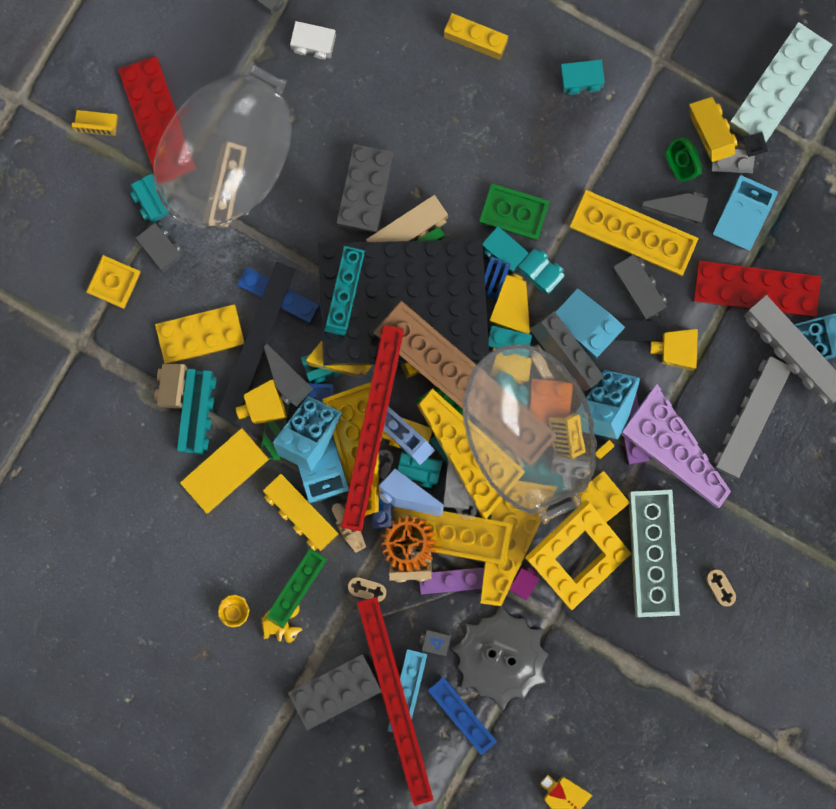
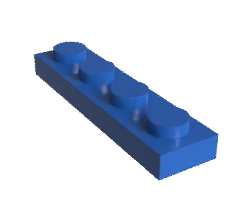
(293, 302)
(462, 716)

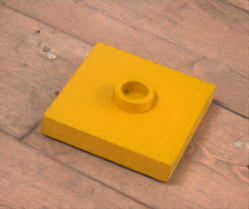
(113, 282)

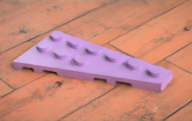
(670, 443)

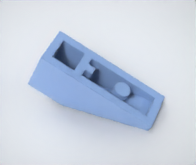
(407, 437)
(407, 495)

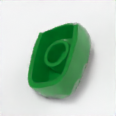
(683, 159)

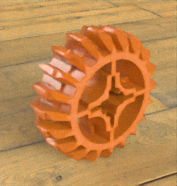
(408, 551)

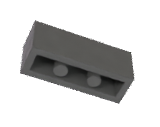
(640, 287)

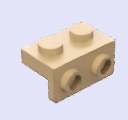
(419, 575)

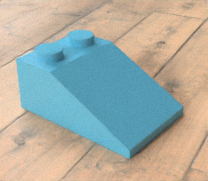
(589, 323)

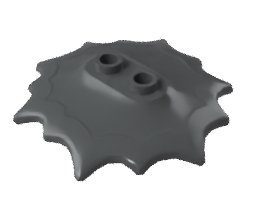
(509, 639)

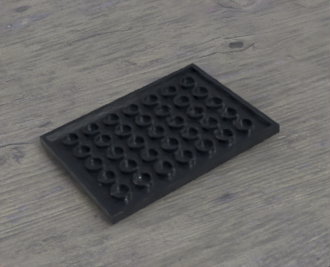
(434, 278)

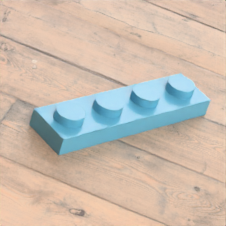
(411, 678)

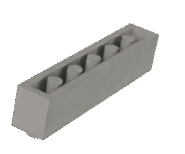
(794, 349)
(752, 417)

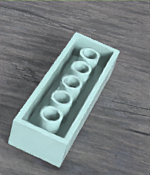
(780, 83)
(653, 553)

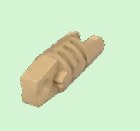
(353, 537)

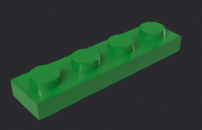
(296, 588)

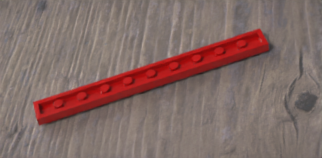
(372, 427)
(395, 701)

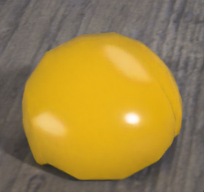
(233, 611)

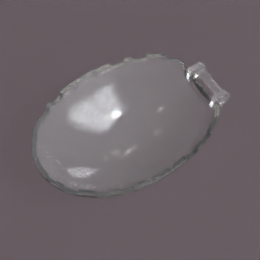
(223, 149)
(530, 429)

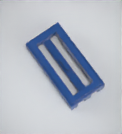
(489, 292)

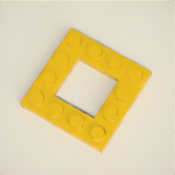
(613, 554)

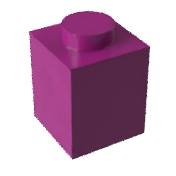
(524, 583)

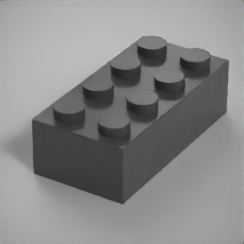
(365, 189)
(334, 692)

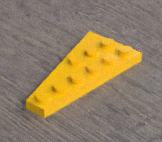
(450, 432)
(347, 434)
(499, 577)

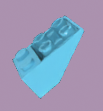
(745, 212)
(821, 334)
(612, 402)
(307, 433)
(326, 478)

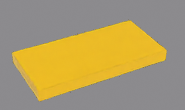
(224, 471)

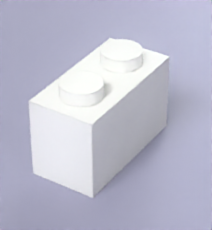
(312, 40)

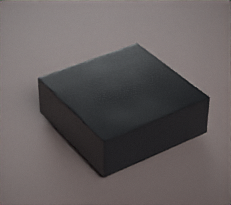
(755, 144)

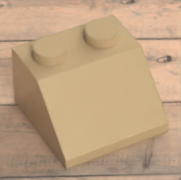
(172, 385)

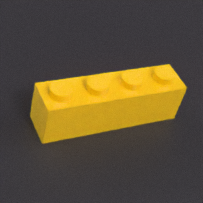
(300, 512)

